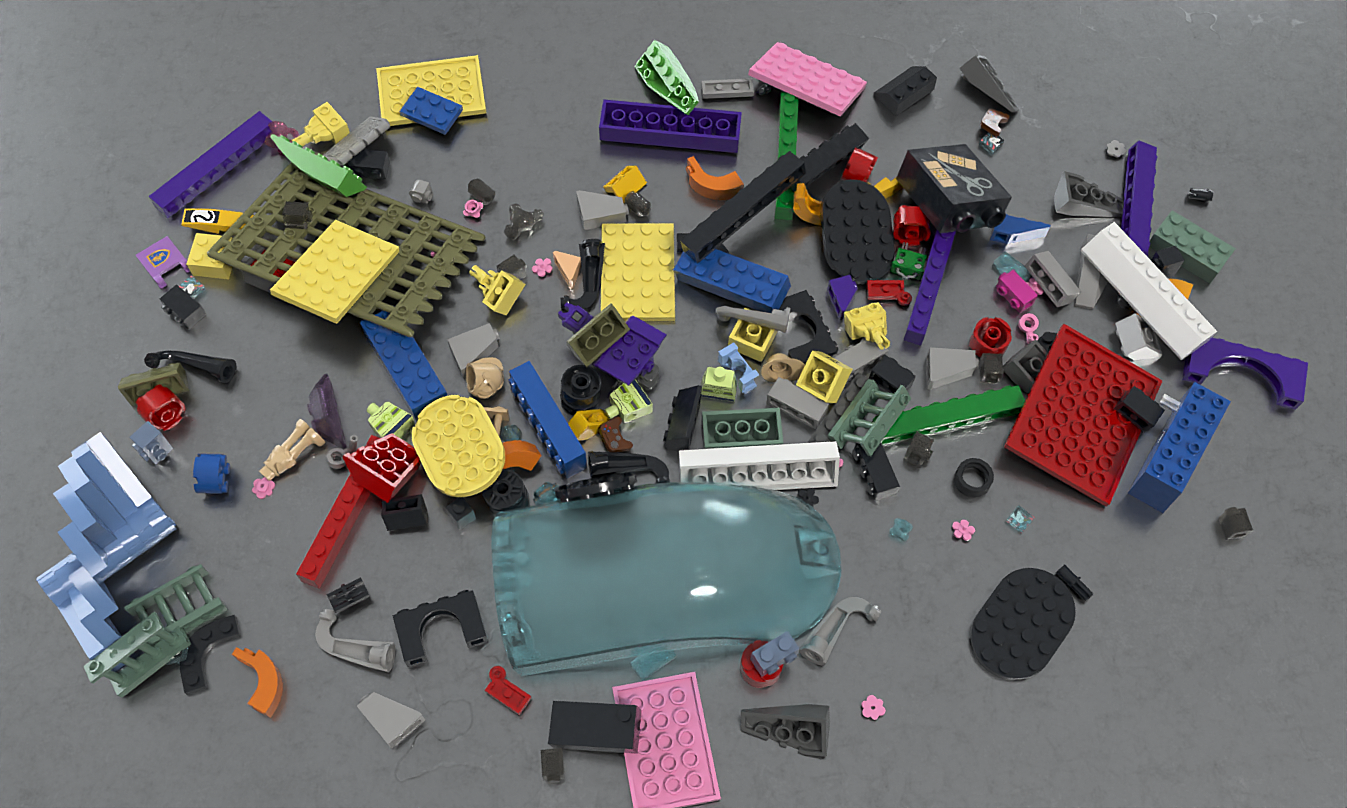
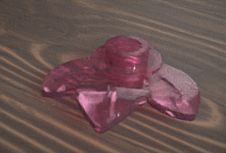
(279, 128)

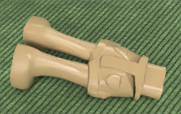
(283, 459)

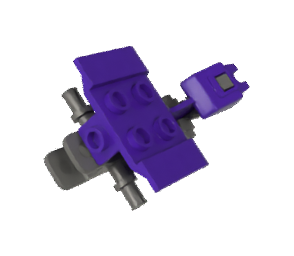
(630, 355)

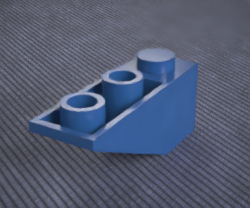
(1018, 229)

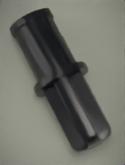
(1074, 582)

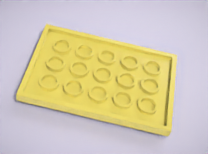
(450, 78)
(639, 270)
(335, 271)

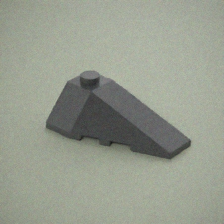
(982, 75)
(1080, 198)
(1025, 365)
(795, 726)

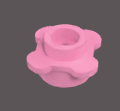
(470, 205)

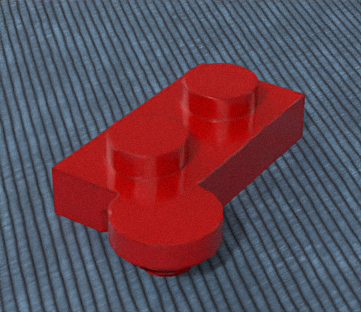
(888, 291)
(506, 692)

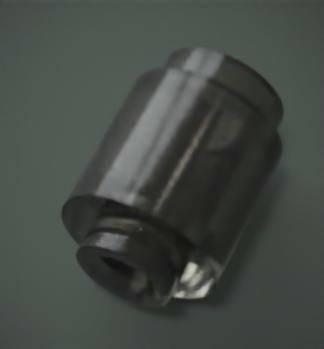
(638, 204)

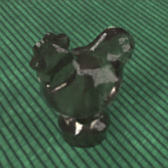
(521, 221)

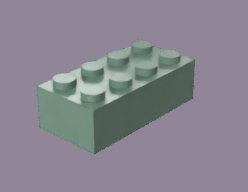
(1201, 250)
(741, 428)

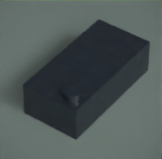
(595, 726)

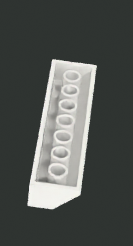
(1148, 291)
(764, 466)

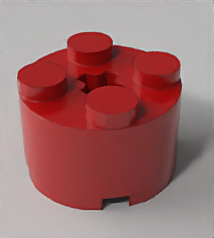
(859, 166)
(911, 225)
(990, 336)
(160, 408)
(750, 672)

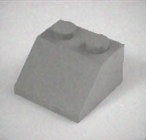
(1137, 338)

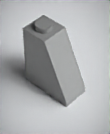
(600, 209)
(473, 346)
(949, 366)
(389, 717)

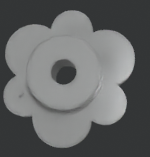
(1116, 149)

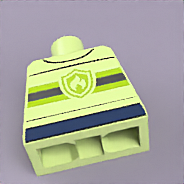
(719, 384)
(629, 402)
(389, 420)

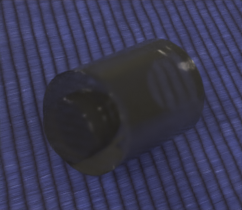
(481, 191)

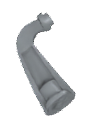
(776, 320)
(823, 637)
(366, 653)

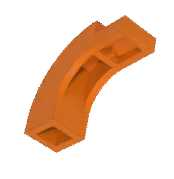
(710, 186)
(520, 454)
(270, 684)

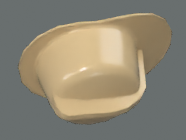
(782, 366)

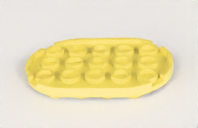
(458, 446)

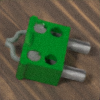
(909, 263)

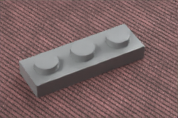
(727, 88)

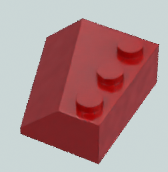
(383, 465)

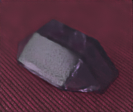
(326, 413)

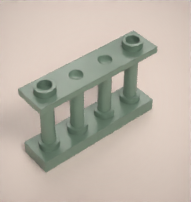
(860, 407)
(193, 617)
(143, 666)

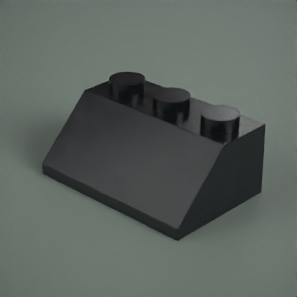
(906, 89)
(683, 419)

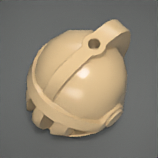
(484, 377)

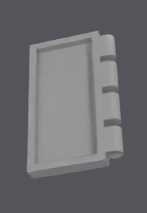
(357, 139)

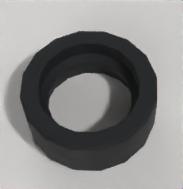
(980, 465)

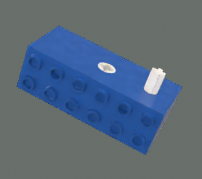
(1178, 446)

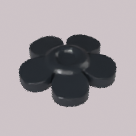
(765, 88)
(807, 496)

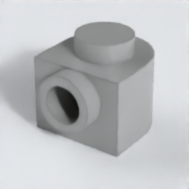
(421, 191)

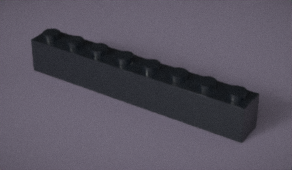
(743, 206)

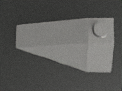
(1089, 281)

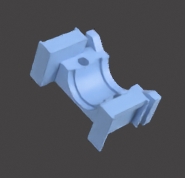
(732, 359)

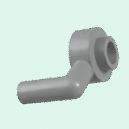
(337, 453)

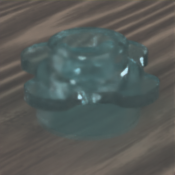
(900, 523)

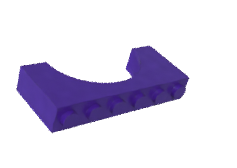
(1283, 373)

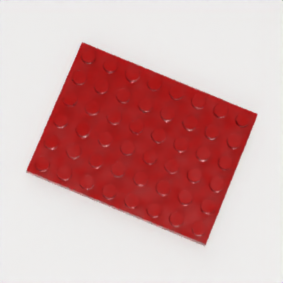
(1071, 416)

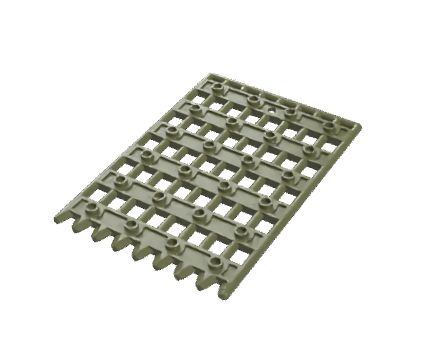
(277, 252)

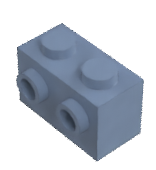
(150, 443)
(774, 654)

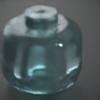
(511, 433)

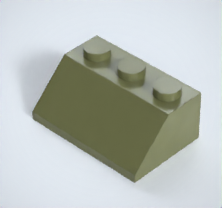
(598, 335)
(137, 385)

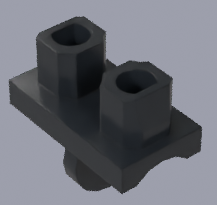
(348, 595)

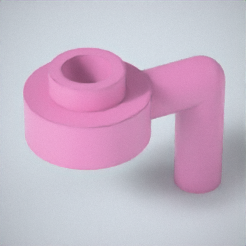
(1033, 320)

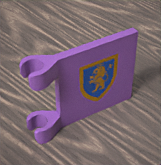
(161, 258)

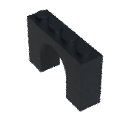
(804, 310)
(411, 623)

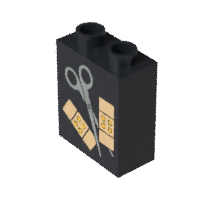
(953, 188)

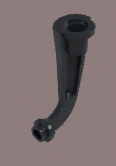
(592, 263)
(219, 367)
(614, 462)

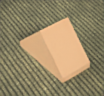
(568, 266)

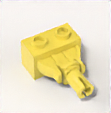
(324, 126)
(499, 290)
(868, 323)

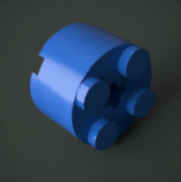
(211, 473)

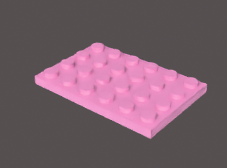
(808, 78)
(673, 748)

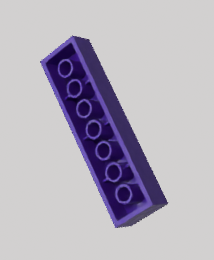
(669, 126)

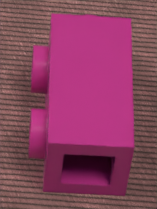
(1016, 291)

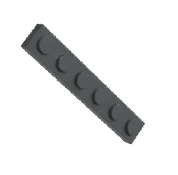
(837, 411)

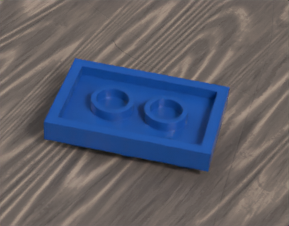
(431, 110)

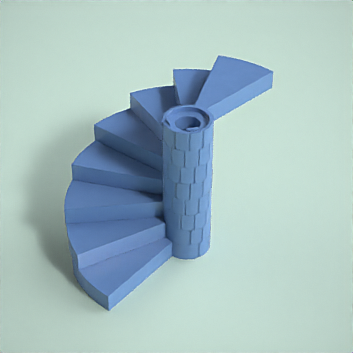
(109, 529)

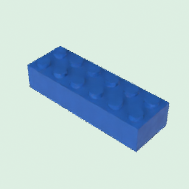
(735, 280)
(405, 365)
(548, 420)

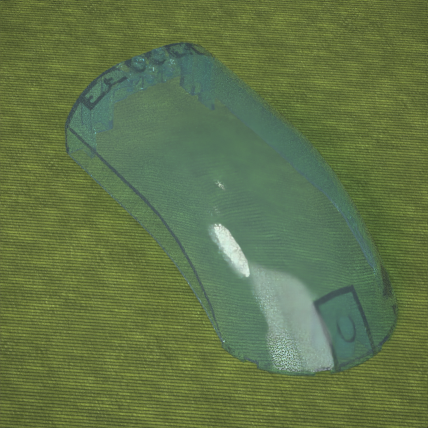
(658, 572)

